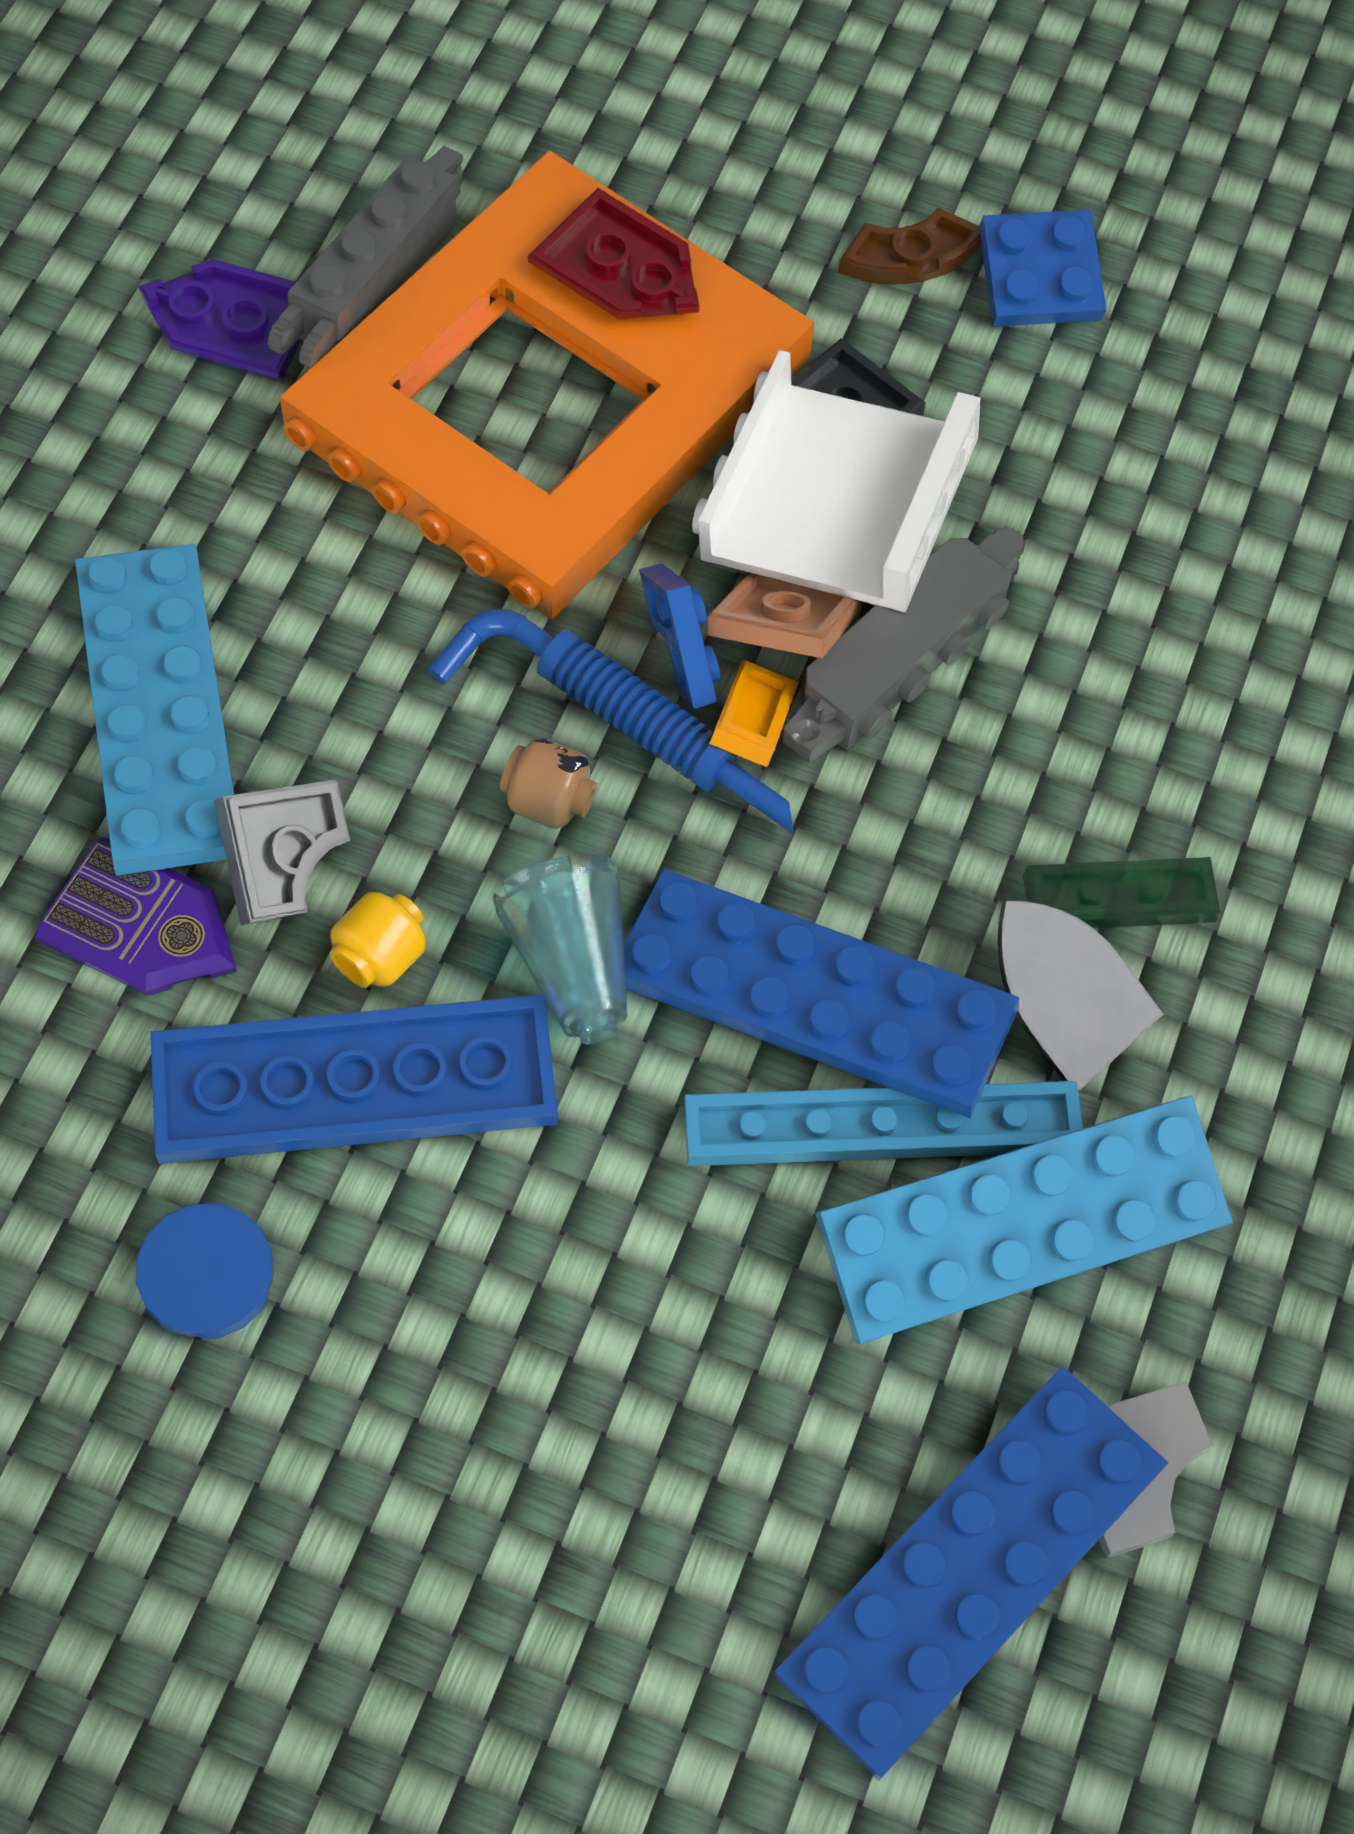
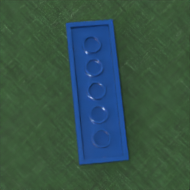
(818, 992)
(351, 1078)
(969, 1571)

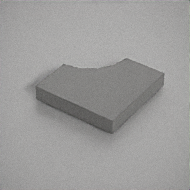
(1176, 1431)

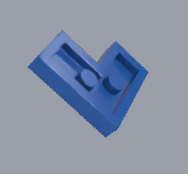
(677, 614)

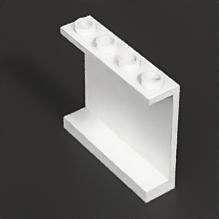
(834, 490)

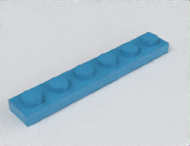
(872, 1124)

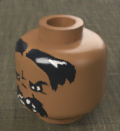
(548, 783)

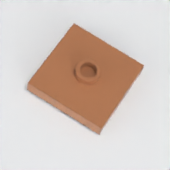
(783, 616)

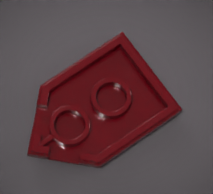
(619, 260)

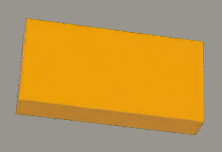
(754, 713)

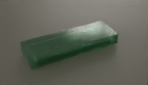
(1128, 891)

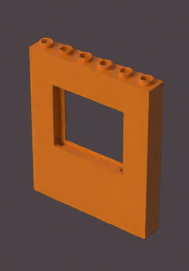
(465, 497)

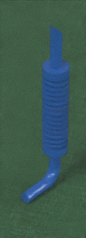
(620, 701)

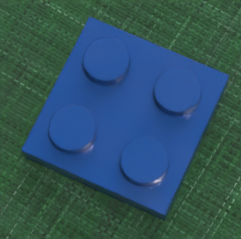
(1042, 268)

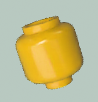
(378, 939)

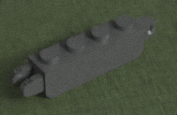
(371, 255)
(894, 652)

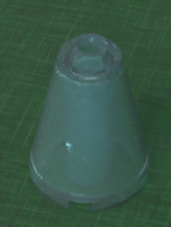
(571, 940)

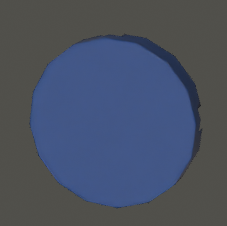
(205, 1271)

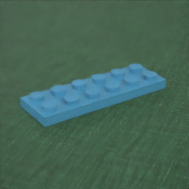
(155, 707)
(1023, 1219)

